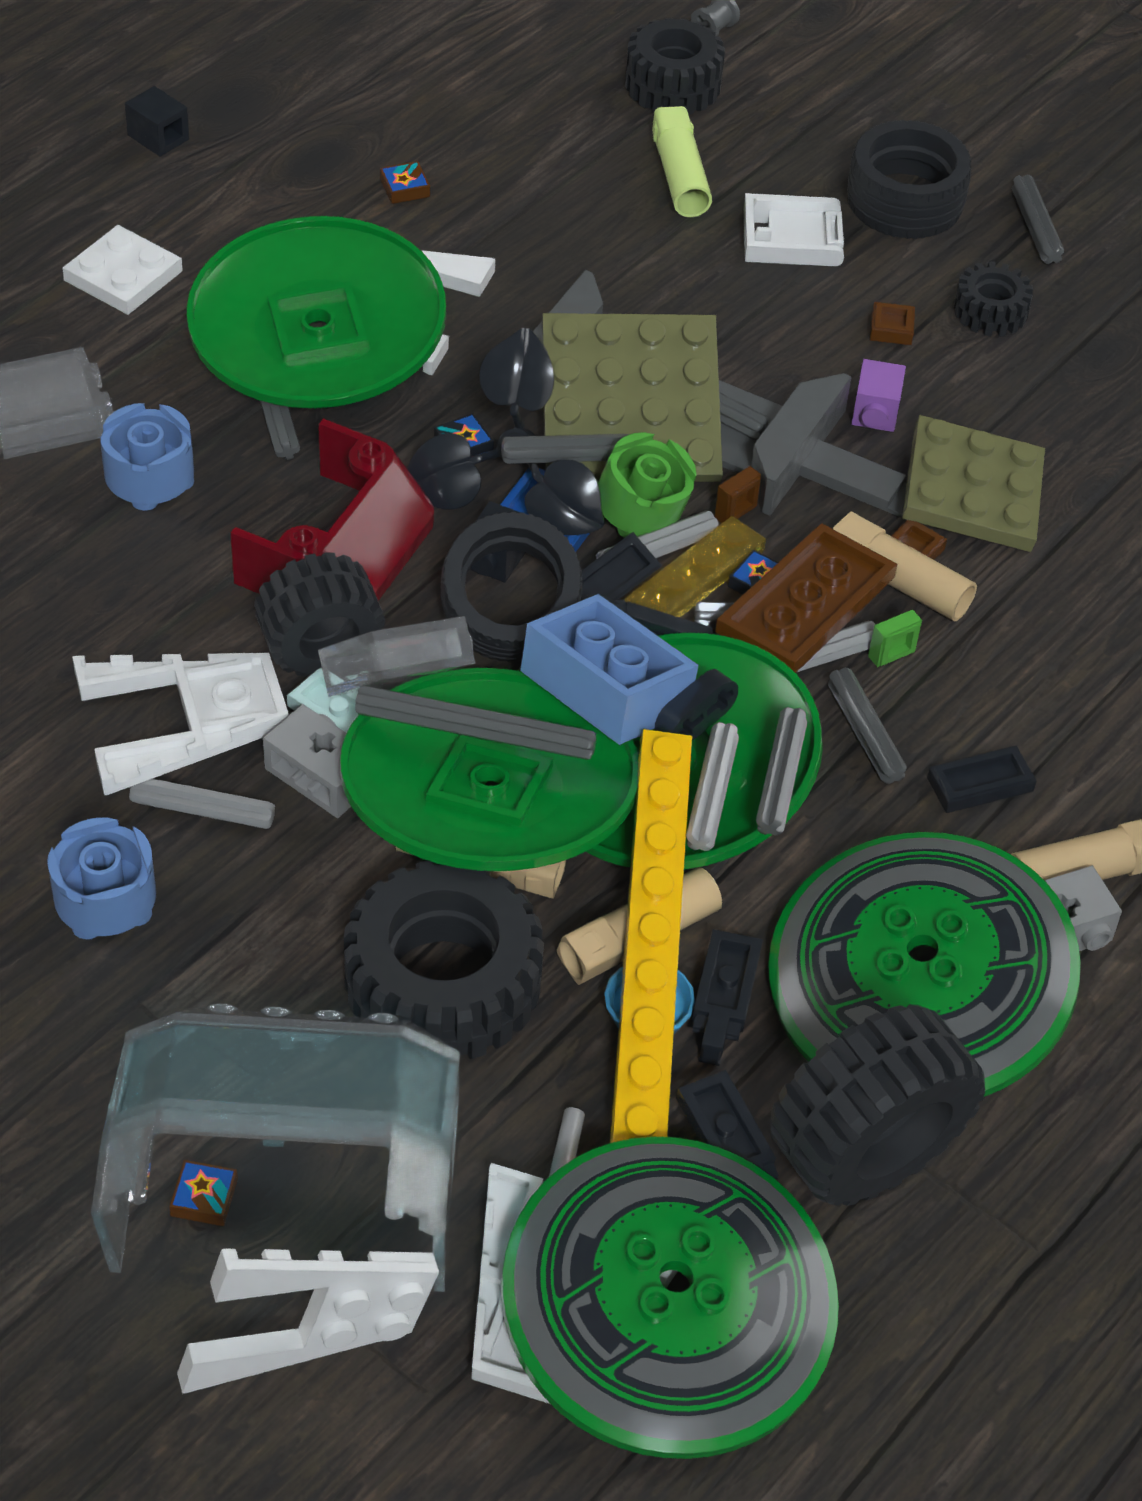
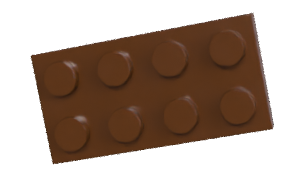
(808, 596)

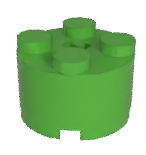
(645, 484)

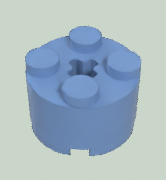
(147, 454)
(102, 878)

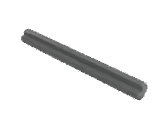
(475, 722)

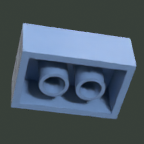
(605, 666)

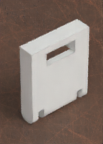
(798, 230)

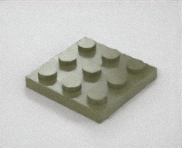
(974, 483)

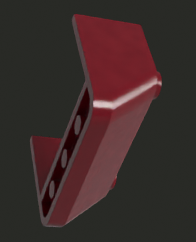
(376, 529)

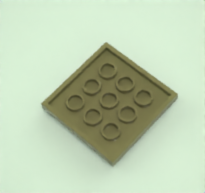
(637, 378)

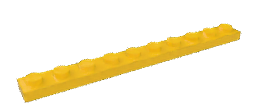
(652, 938)

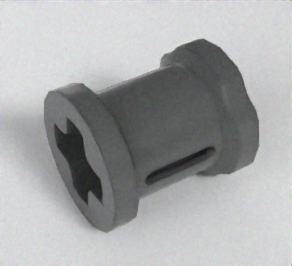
(717, 15)

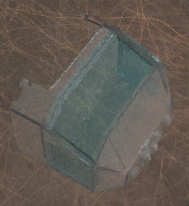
(281, 1082)

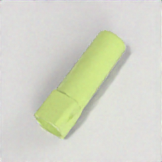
(681, 161)

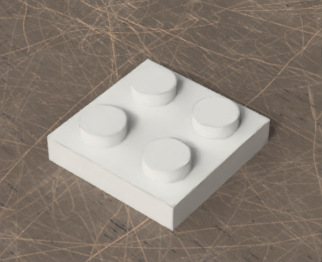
(122, 269)

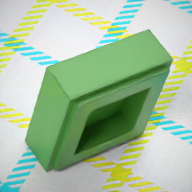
(894, 638)

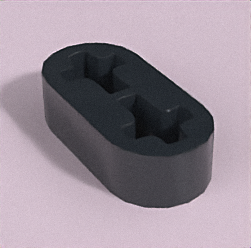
(698, 705)

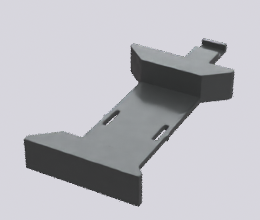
(794, 437)

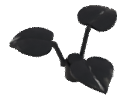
(523, 376)

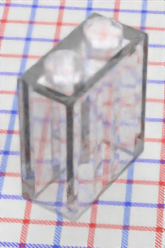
(50, 402)
(396, 655)

